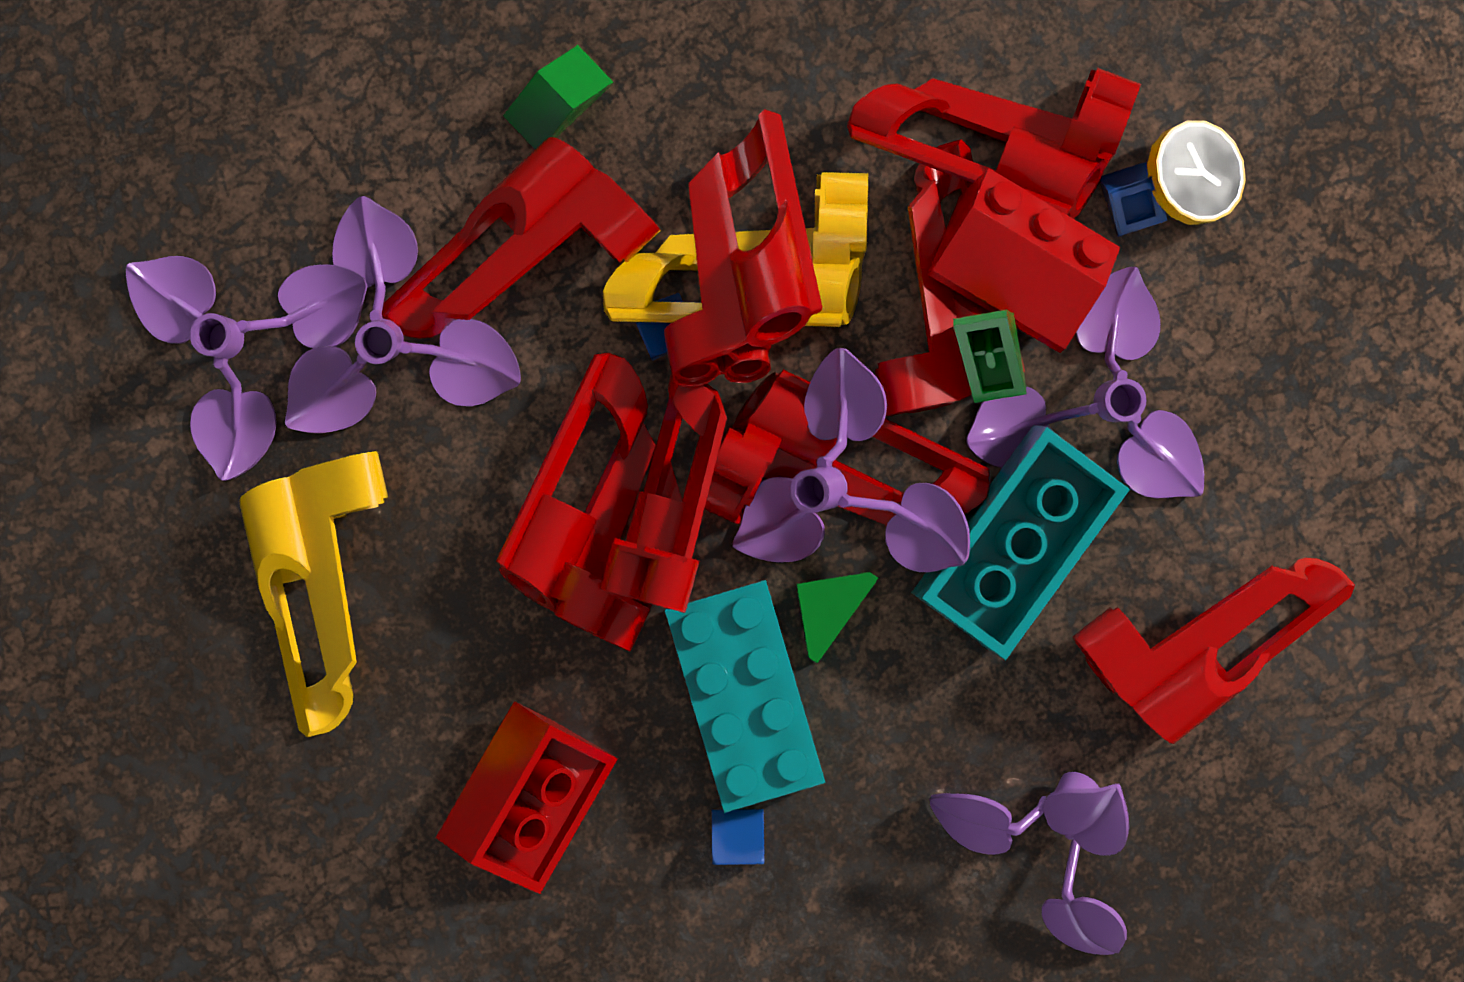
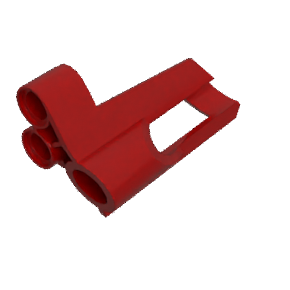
(1043, 152)
(543, 205)
(750, 294)
(938, 376)
(775, 441)
(661, 539)
(561, 552)
(1180, 678)

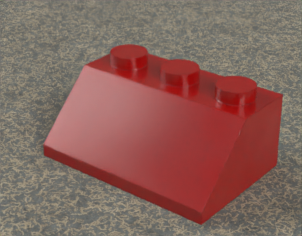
(1023, 258)
(526, 798)

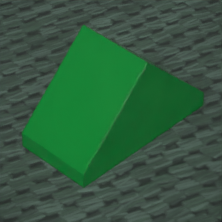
(557, 96)
(991, 355)
(828, 607)

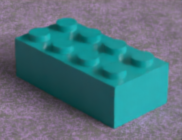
(1023, 540)
(745, 696)

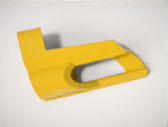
(835, 245)
(296, 539)

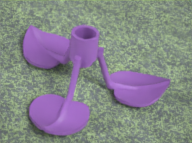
(170, 300)
(326, 386)
(1161, 454)
(782, 519)
(1081, 812)

